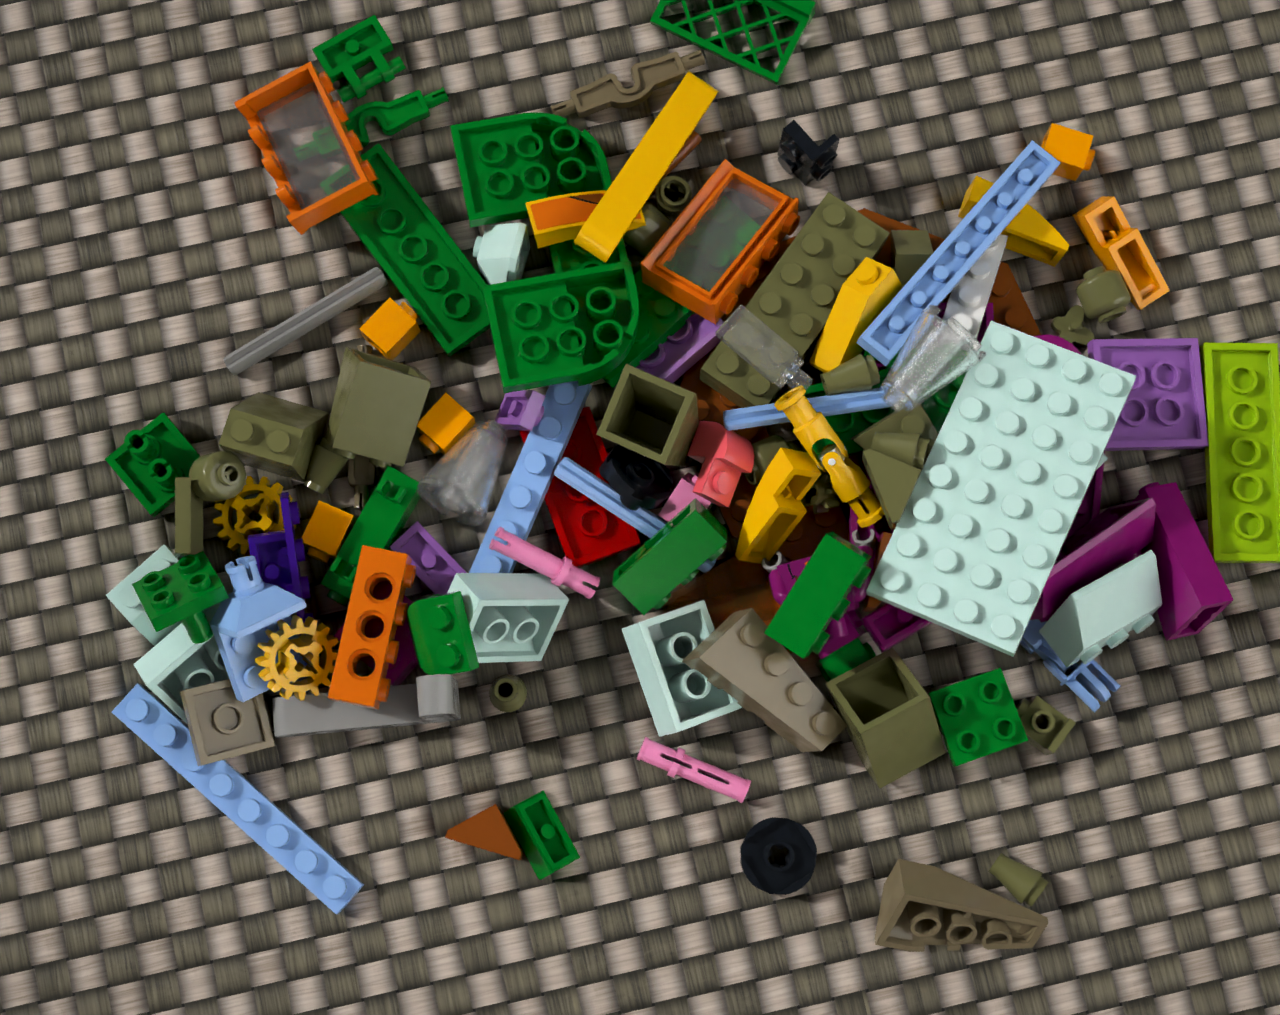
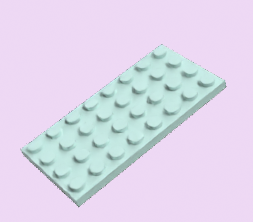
(1001, 488)

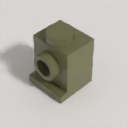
(1057, 729)

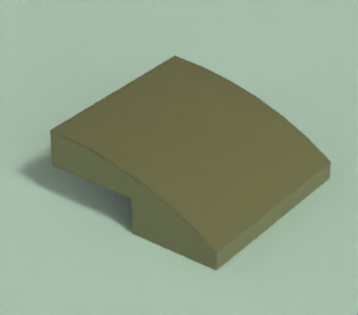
(187, 519)

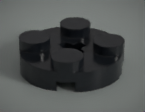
(636, 478)
(799, 862)

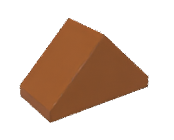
(488, 832)

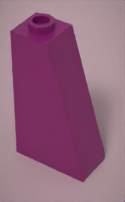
(1188, 575)

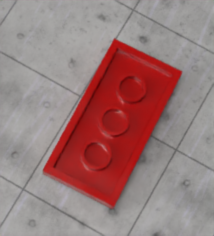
(583, 526)

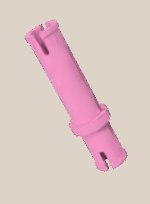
(559, 570)
(652, 752)

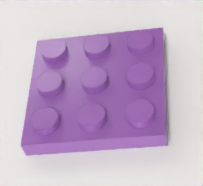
(1167, 395)

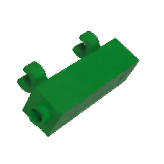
(375, 527)

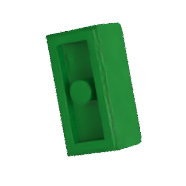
(541, 835)

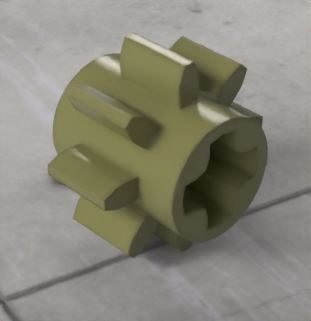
(821, 495)

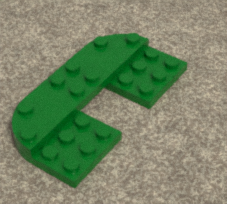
(587, 311)

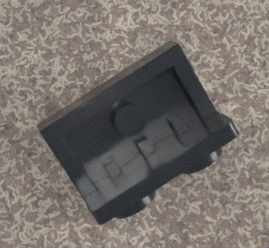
(803, 156)

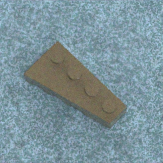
(766, 681)

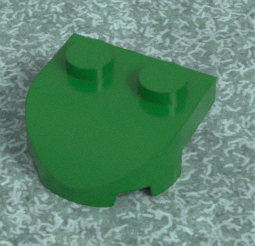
(442, 634)

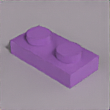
(521, 410)
(431, 560)

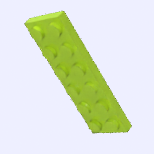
(1242, 451)

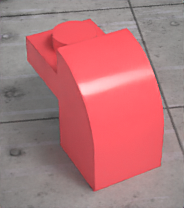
(723, 460)

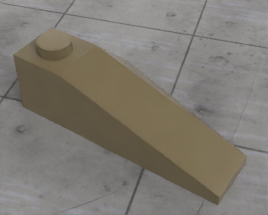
(938, 908)

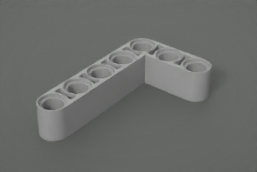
(428, 701)

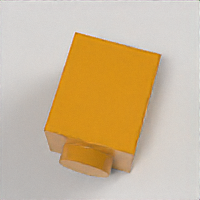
(1069, 148)
(391, 328)
(444, 425)
(327, 531)

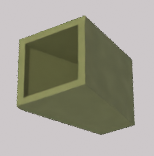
(376, 408)
(651, 417)
(274, 434)
(887, 717)

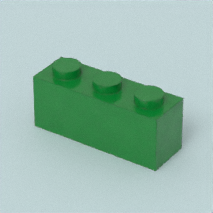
(670, 557)
(819, 595)

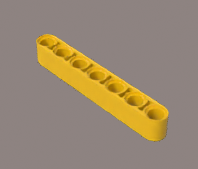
(645, 167)

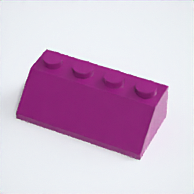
(1096, 550)

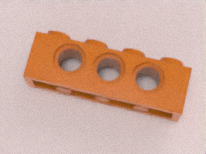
(373, 567)

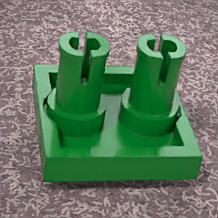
(152, 461)
(182, 595)
(977, 717)

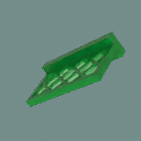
(795, 10)

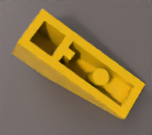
(855, 308)

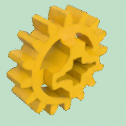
(263, 504)
(287, 668)

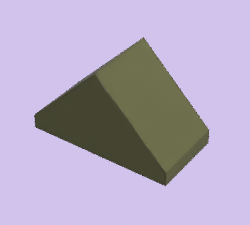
(909, 252)
(892, 483)

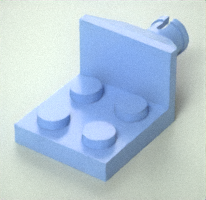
(243, 622)

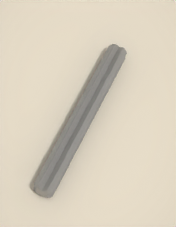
(305, 321)

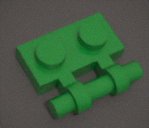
(354, 49)

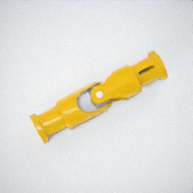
(846, 476)

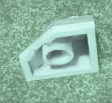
(502, 252)

